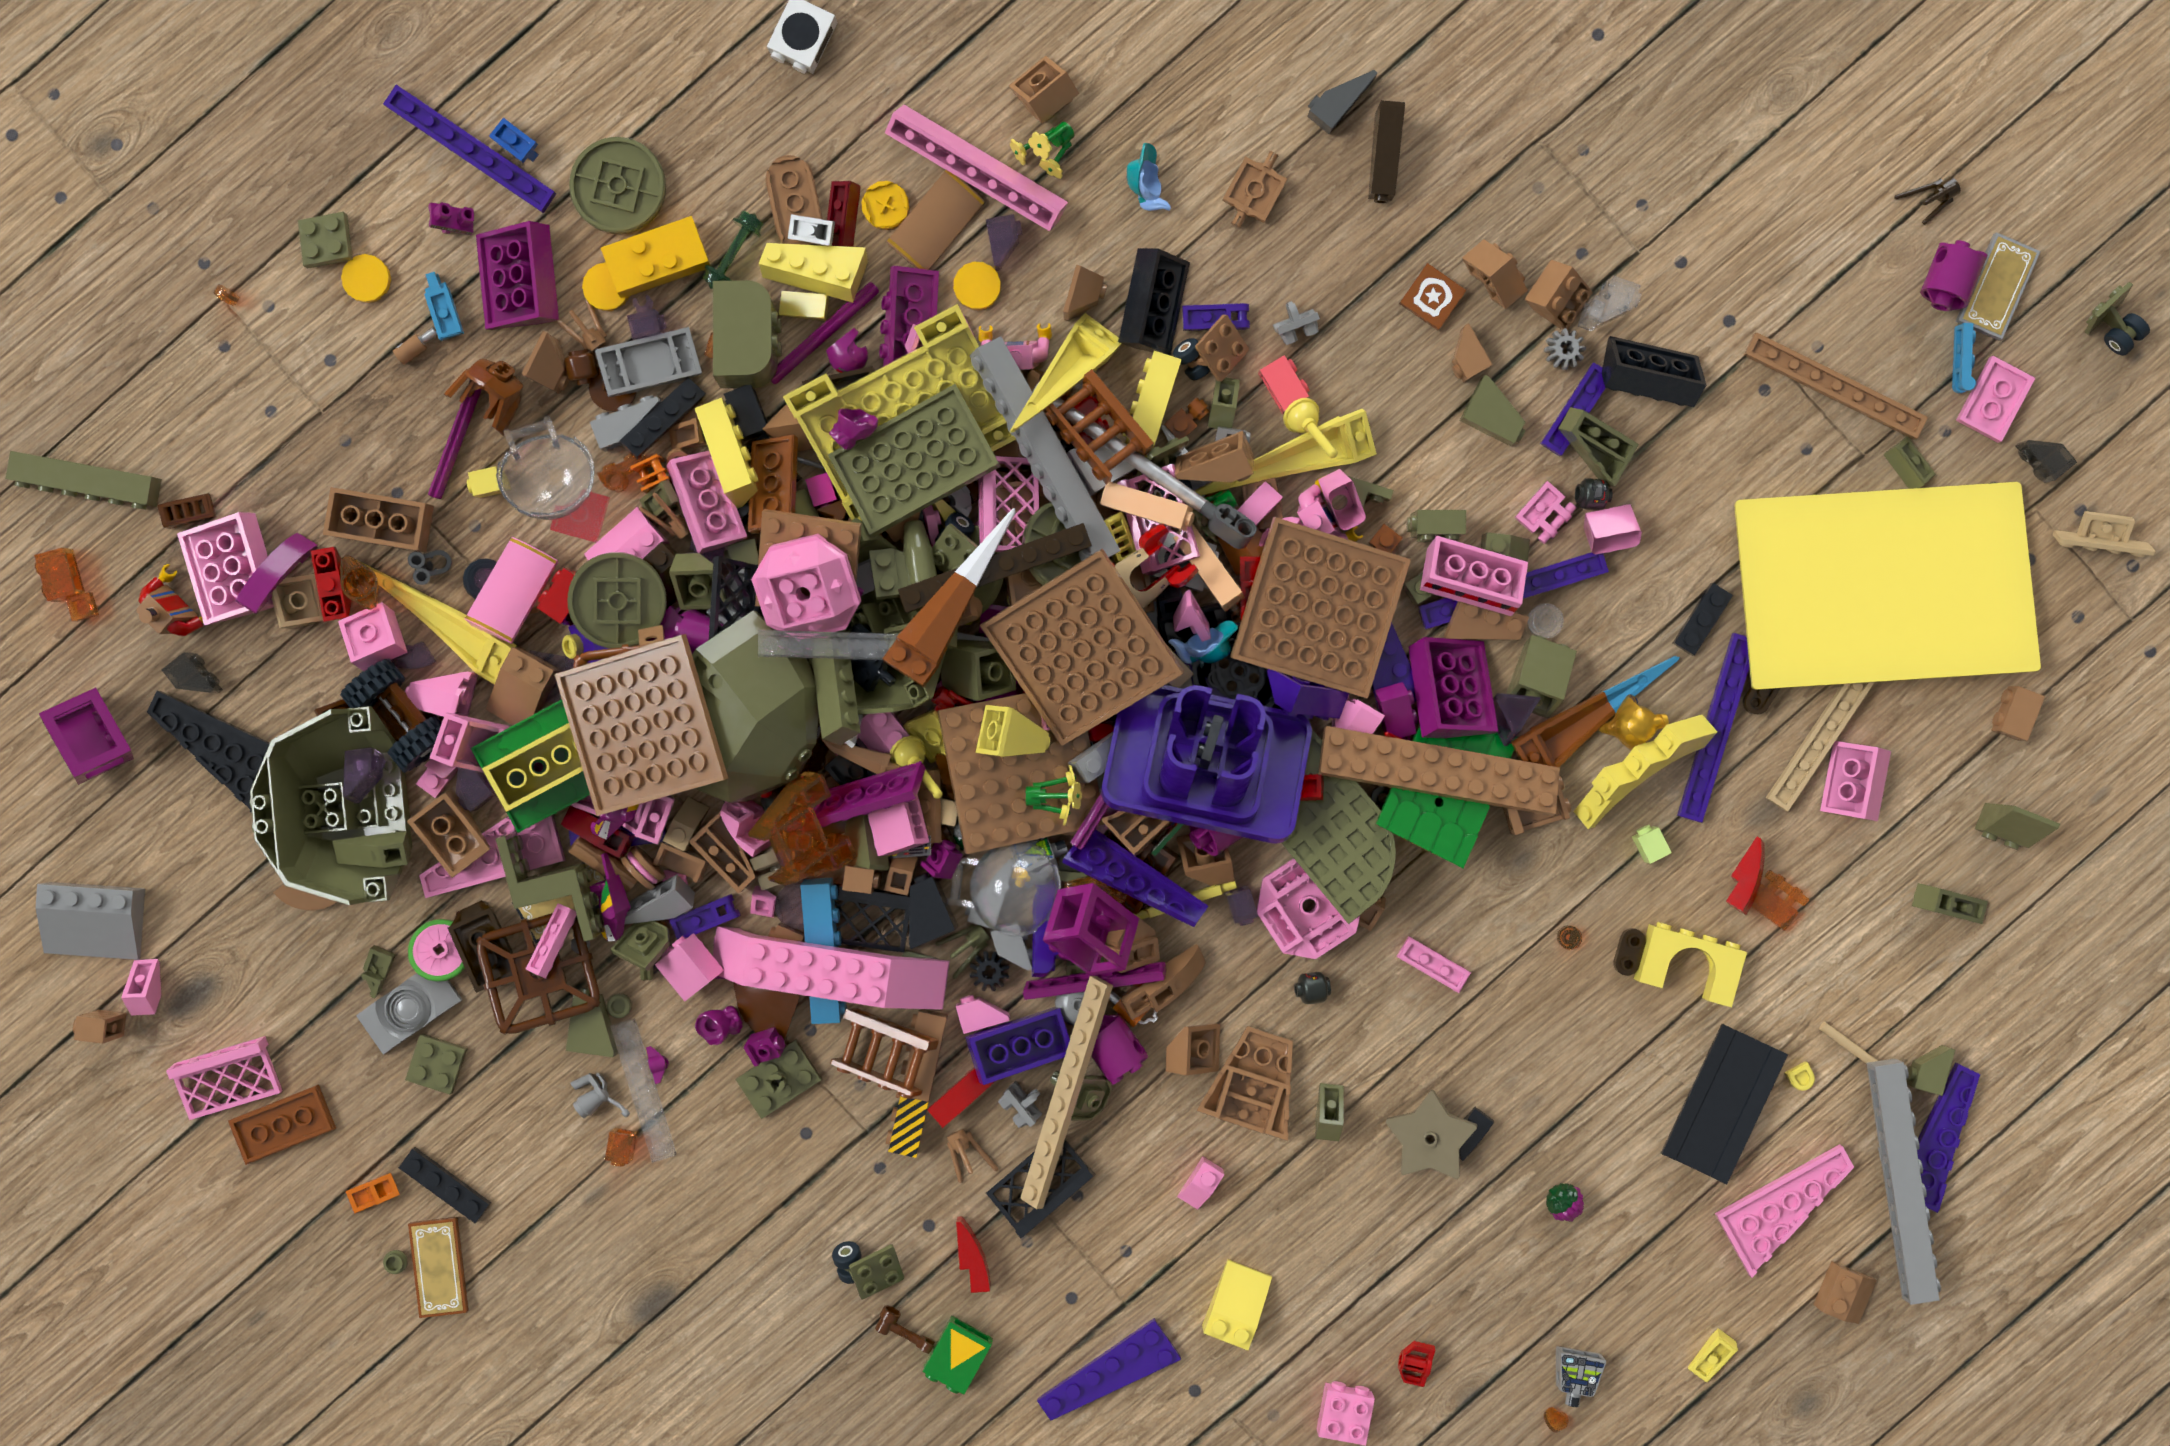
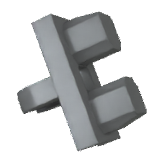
(1307, 320)
(1023, 1103)

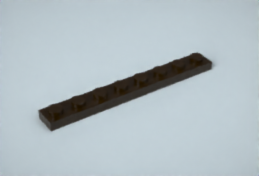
(1005, 564)

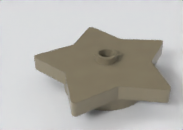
(1434, 1120)

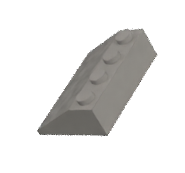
(90, 919)

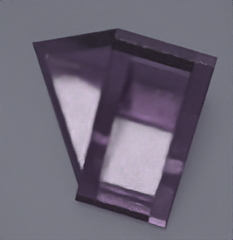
(1512, 714)

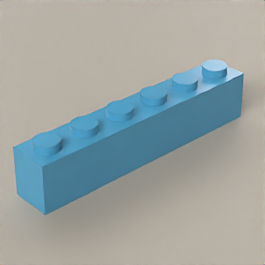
(820, 928)

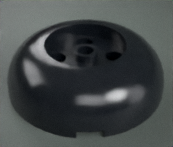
(1219, 677)

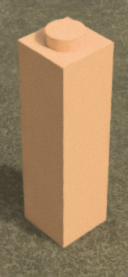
(1147, 506)
(1212, 572)

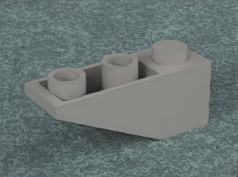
(613, 427)

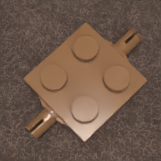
(1254, 189)

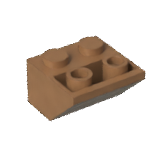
(1559, 294)

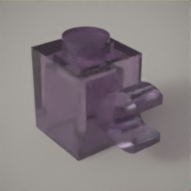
(645, 321)

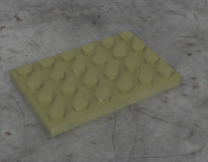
(914, 461)

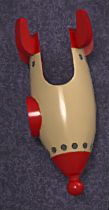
(1174, 577)

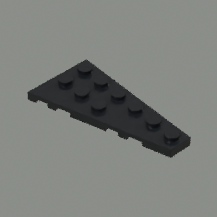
(219, 747)

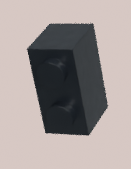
(748, 411)

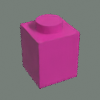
(821, 490)

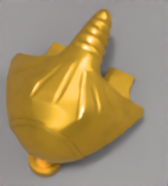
(1634, 723)

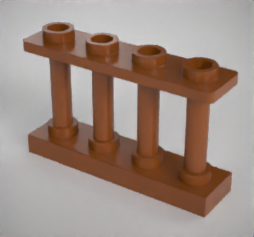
(1122, 424)
(900, 1036)

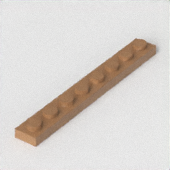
(1835, 386)

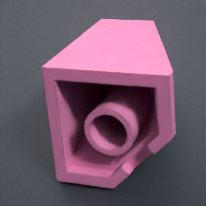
(444, 693)
(1358, 717)

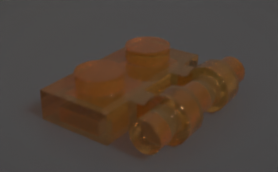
(1772, 906)

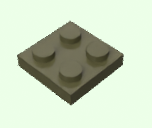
(325, 240)
(436, 1064)

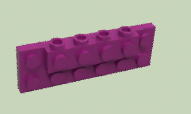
(909, 301)
(871, 794)

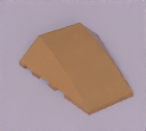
(1254, 1085)

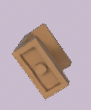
(1520, 820)

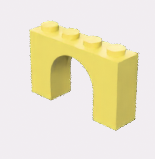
(1724, 961)

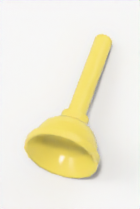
(1303, 417)
(912, 750)

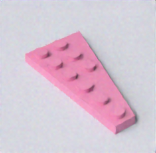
(540, 849)
(1775, 1211)

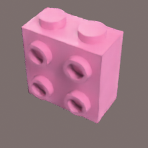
(898, 828)
(688, 966)
(1345, 1413)

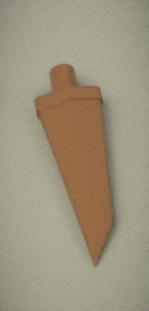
(869, 759)

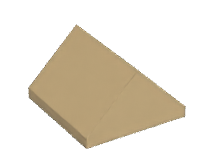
(297, 602)

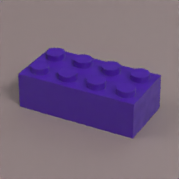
(1018, 1045)

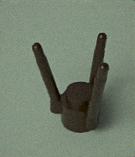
(1943, 191)

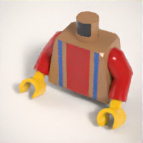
(165, 609)

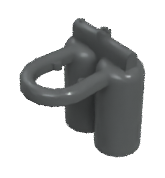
(421, 574)

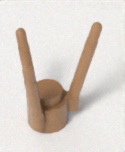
(592, 338)
(678, 523)
(958, 1143)

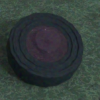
(476, 575)

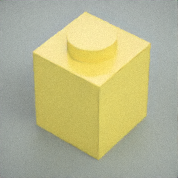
(483, 482)

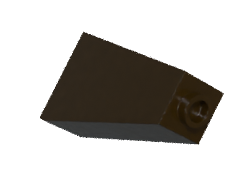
(1386, 150)

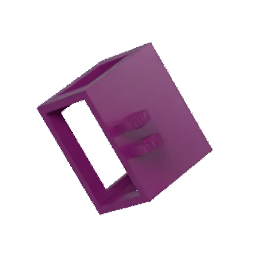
(86, 736)
(1081, 926)

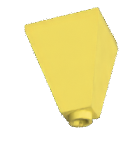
(1010, 733)

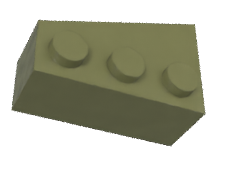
(1598, 444)

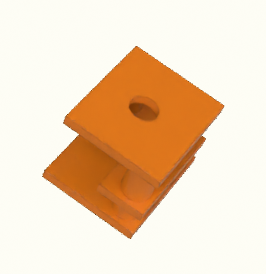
(650, 480)

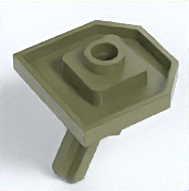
(643, 946)
(1092, 1096)

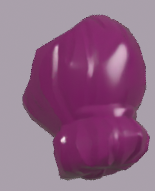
(852, 426)
(718, 1024)

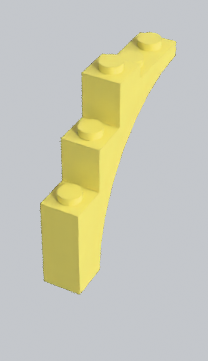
(1641, 763)

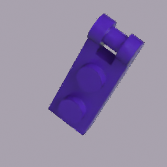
(1204, 316)
(704, 917)

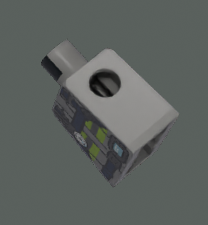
(1578, 1373)

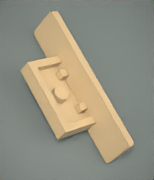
(2105, 532)

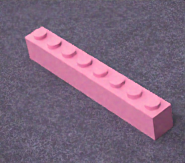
(976, 167)

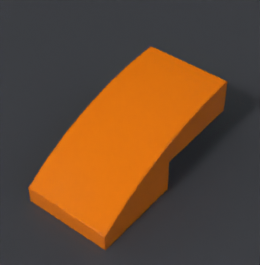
(372, 1192)

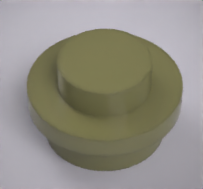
(395, 1262)

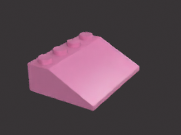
(220, 563)

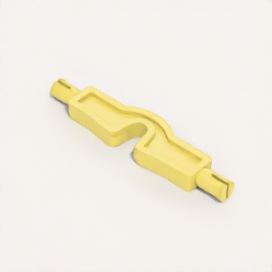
(1202, 894)

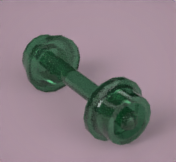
(748, 224)

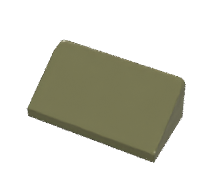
(1909, 464)

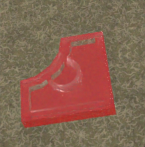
(585, 521)

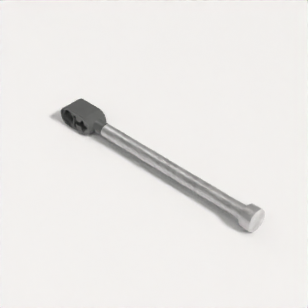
(1223, 519)

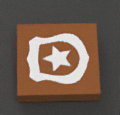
(1432, 296)

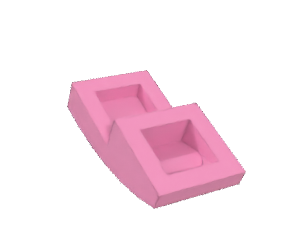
(1260, 503)

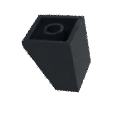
(929, 911)

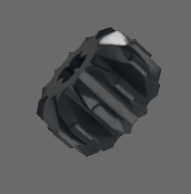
(997, 975)

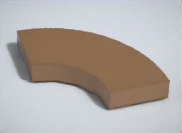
(301, 899)

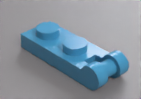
(1963, 358)

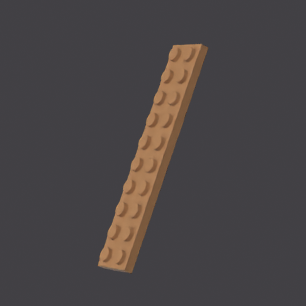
(1439, 770)

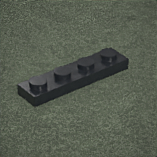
(662, 418)
(444, 1185)

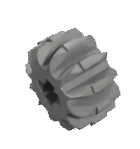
(1573, 348)

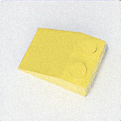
(1237, 1305)

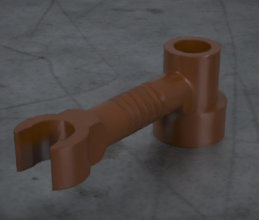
(888, 1322)

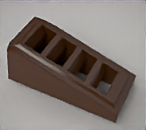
(166, 514)

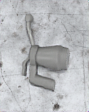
(589, 1102)

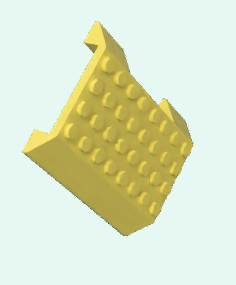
(899, 387)

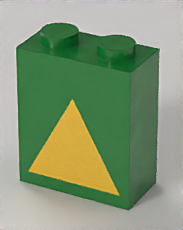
(957, 1355)

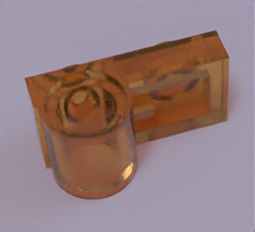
(621, 469)

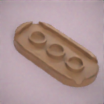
(792, 192)

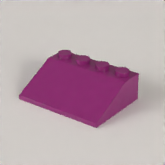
(517, 276)
(1452, 688)

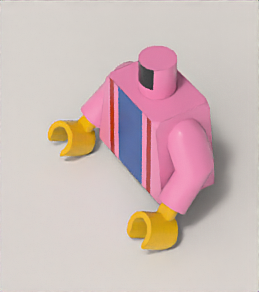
(1025, 353)
(1317, 516)

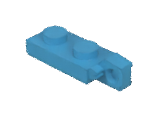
(442, 308)

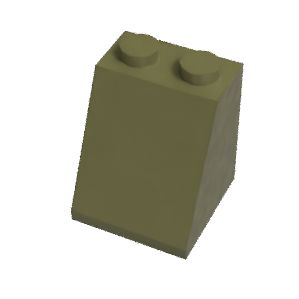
(976, 670)
(1543, 673)

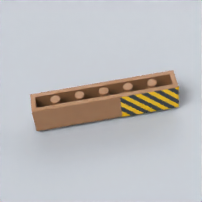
(911, 1113)

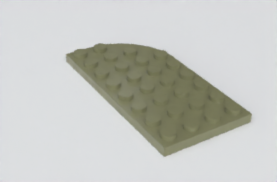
(1341, 843)

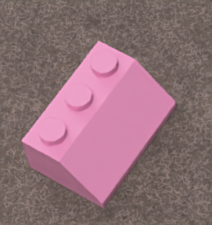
(631, 535)
(1855, 780)

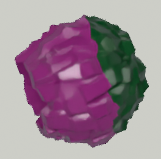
(1565, 1202)

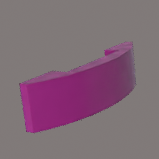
(273, 571)

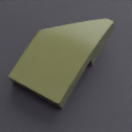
(377, 968)

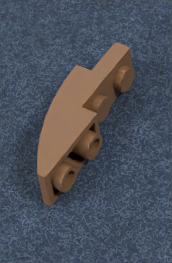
(1179, 975)

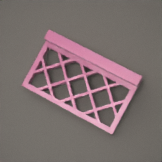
(988, 498)
(1139, 526)
(213, 1062)

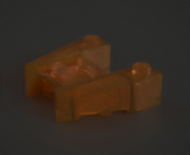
(797, 834)

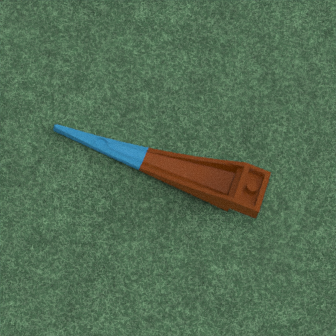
(1564, 733)

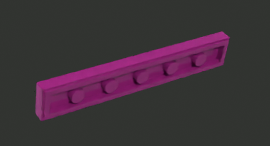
(1078, 982)

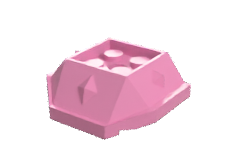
(808, 564)
(1292, 928)

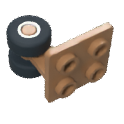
(1215, 352)

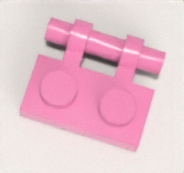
(1540, 507)

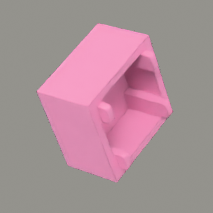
(372, 636)

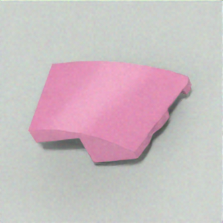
(739, 820)

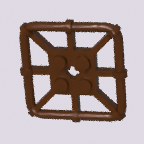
(530, 986)

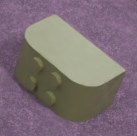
(744, 334)

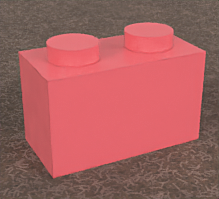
(1283, 382)

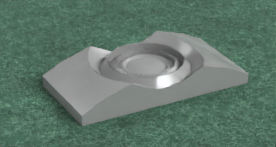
(648, 362)
(407, 1010)

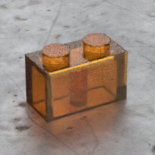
(59, 574)

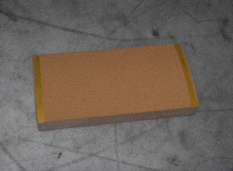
(935, 221)

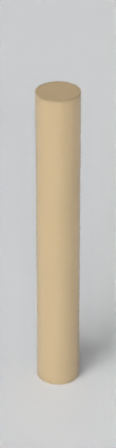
(1846, 1043)

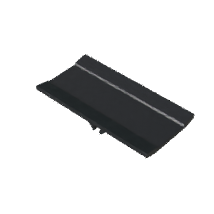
(1724, 1103)

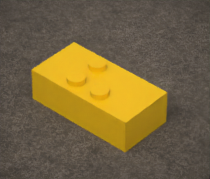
(655, 257)

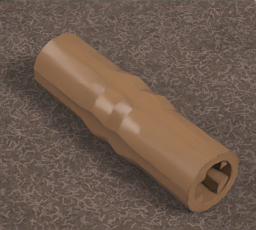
(592, 857)

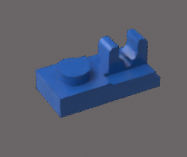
(514, 141)

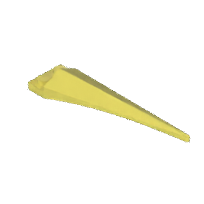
(1085, 348)
(1347, 434)
(475, 647)

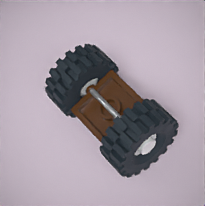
(381, 689)

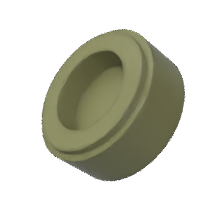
(619, 1005)

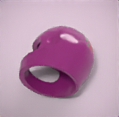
(845, 355)

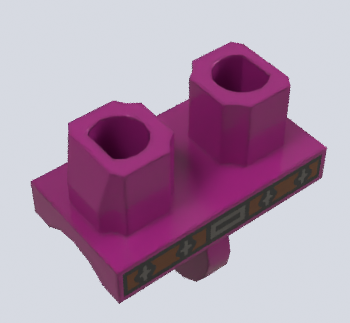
(451, 218)

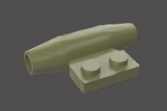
(899, 569)

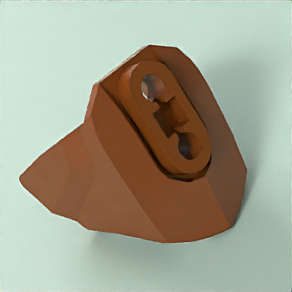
(499, 383)

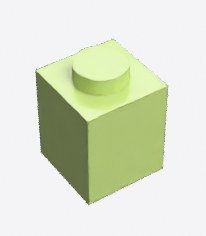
(1651, 843)

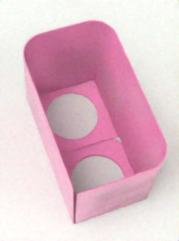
(1350, 515)
(1612, 529)

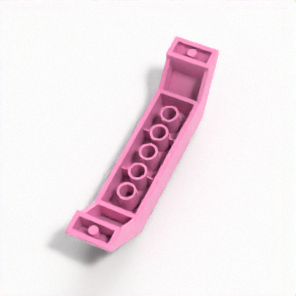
(462, 733)
(830, 971)

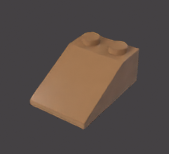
(1218, 462)
(521, 686)
(450, 833)

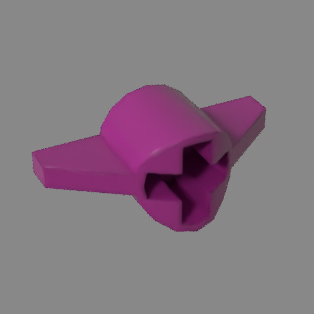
(657, 1064)

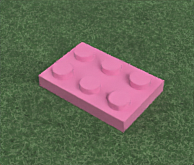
(1995, 399)

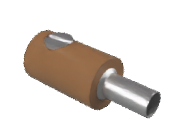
(413, 346)

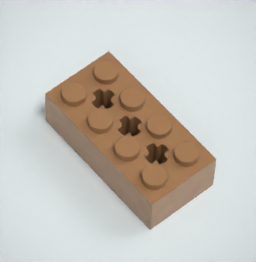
(369, 507)

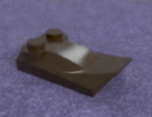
(466, 929)

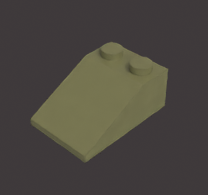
(2013, 825)

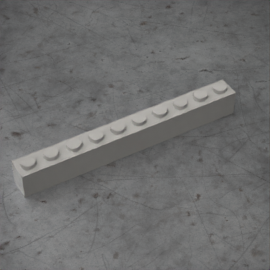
(1041, 446)
(1903, 1181)

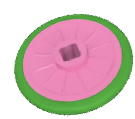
(423, 955)

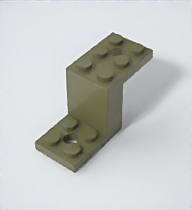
(549, 885)

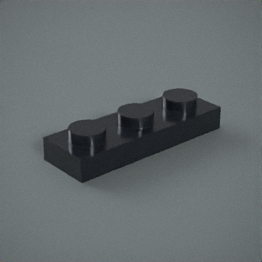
(1702, 619)

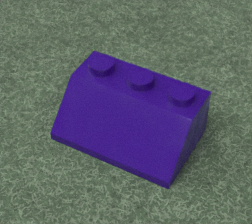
(1306, 697)

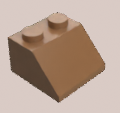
(1044, 89)
(1844, 1293)

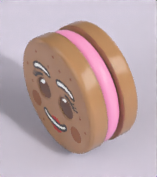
(642, 867)

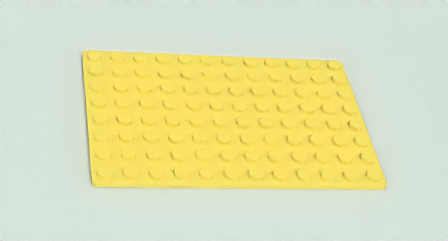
(1887, 585)

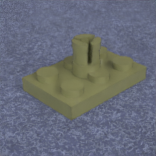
(779, 1079)

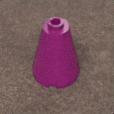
(695, 627)

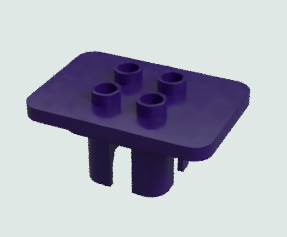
(1251, 778)

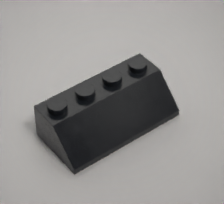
(1154, 301)
(1652, 372)

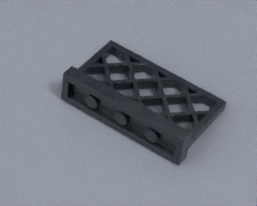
(745, 587)
(881, 899)
(1052, 1202)

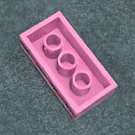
(1474, 576)

